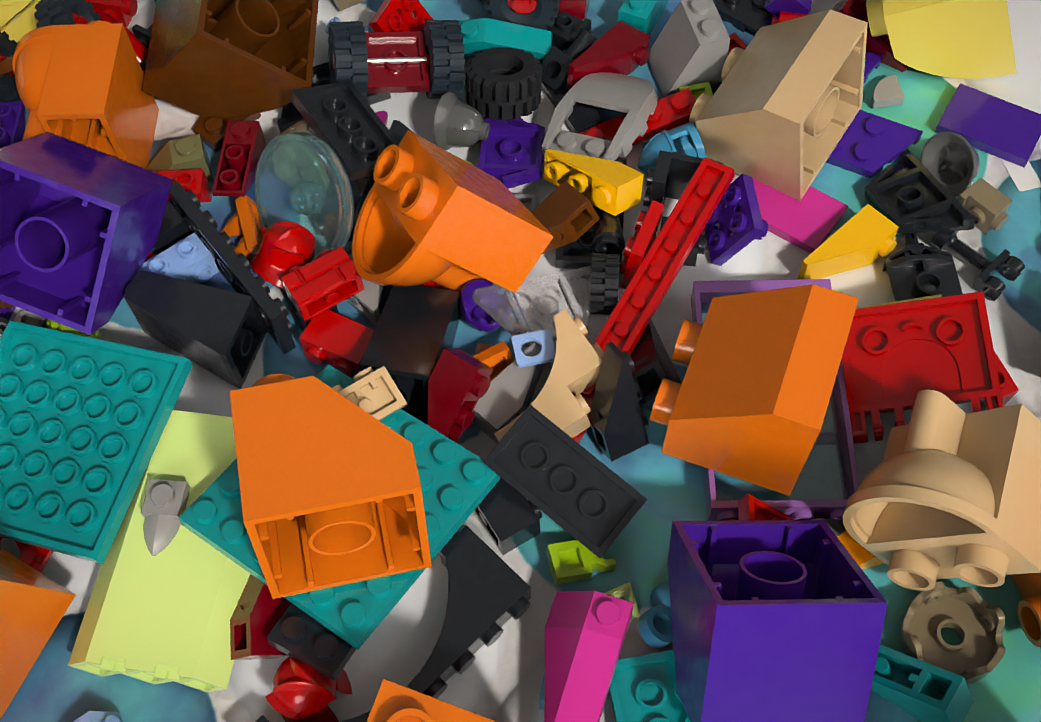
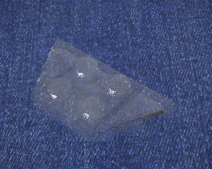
(538, 301)

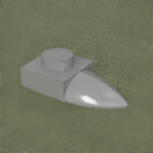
(161, 509)

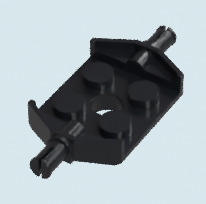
(920, 264)

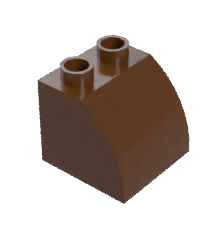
(230, 54)

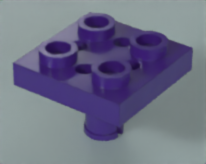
(742, 223)

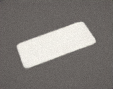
(1023, 177)

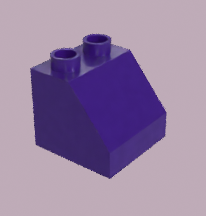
(74, 228)
(771, 622)

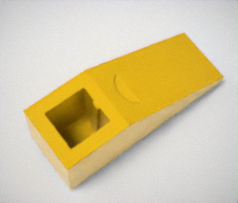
(602, 181)

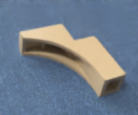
(573, 371)

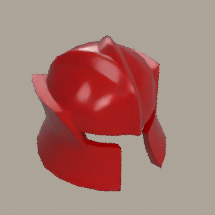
(282, 248)
(304, 693)

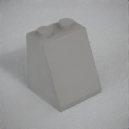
(690, 47)

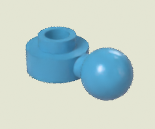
(656, 623)

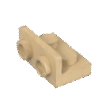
(374, 393)

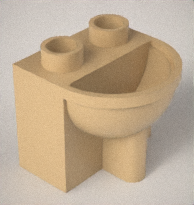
(953, 496)

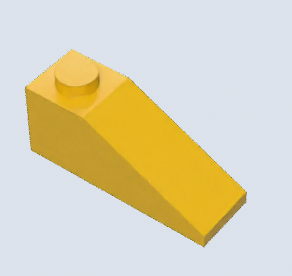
(852, 245)

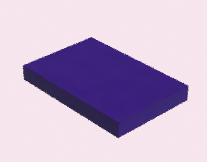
(992, 124)

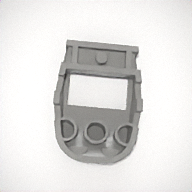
(609, 91)

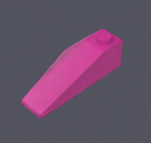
(582, 653)

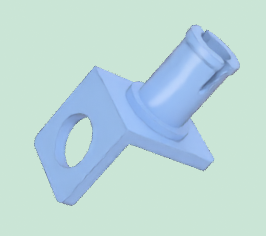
(546, 342)

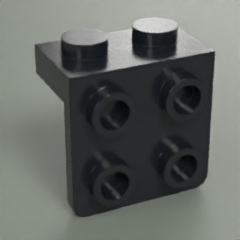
(670, 176)

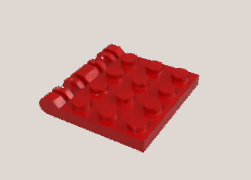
(916, 348)

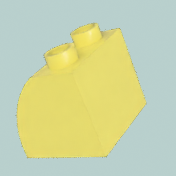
(947, 35)

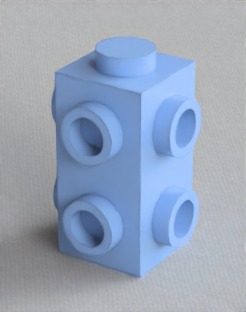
(184, 260)

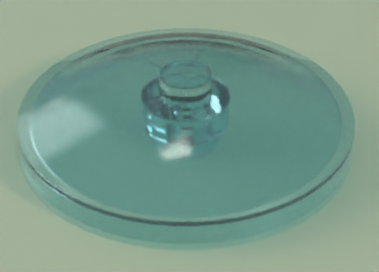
(305, 184)

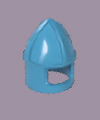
(680, 139)

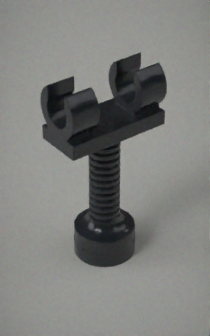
(992, 286)

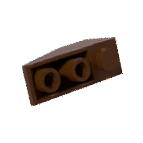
(565, 215)

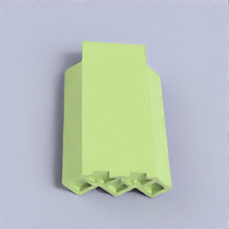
(172, 610)

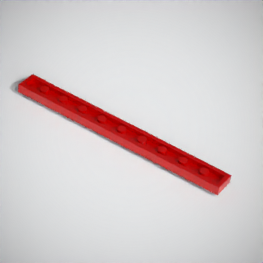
(663, 261)

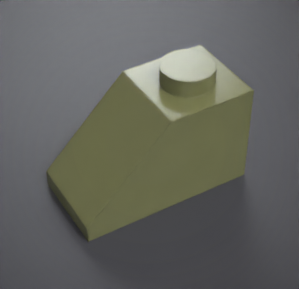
(182, 155)

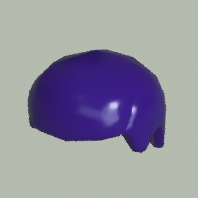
(472, 312)

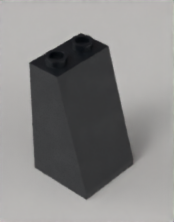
(199, 322)
(411, 338)

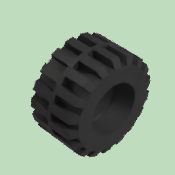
(503, 83)

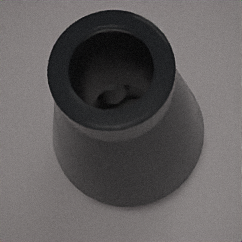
(609, 235)

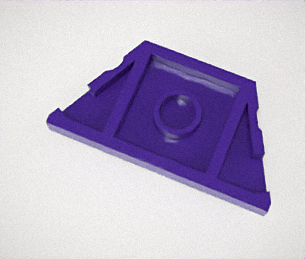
(871, 144)
(513, 151)

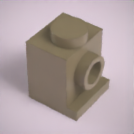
(985, 205)

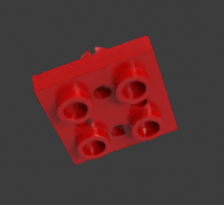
(397, 16)
(641, 242)

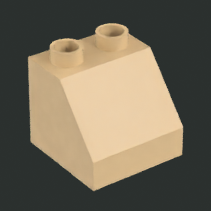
(786, 100)

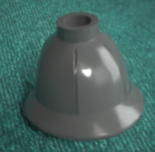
(457, 123)
(951, 161)

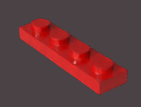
(669, 113)

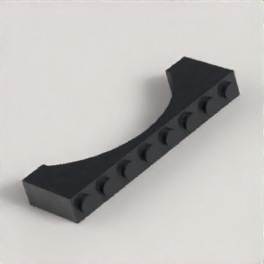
(480, 601)

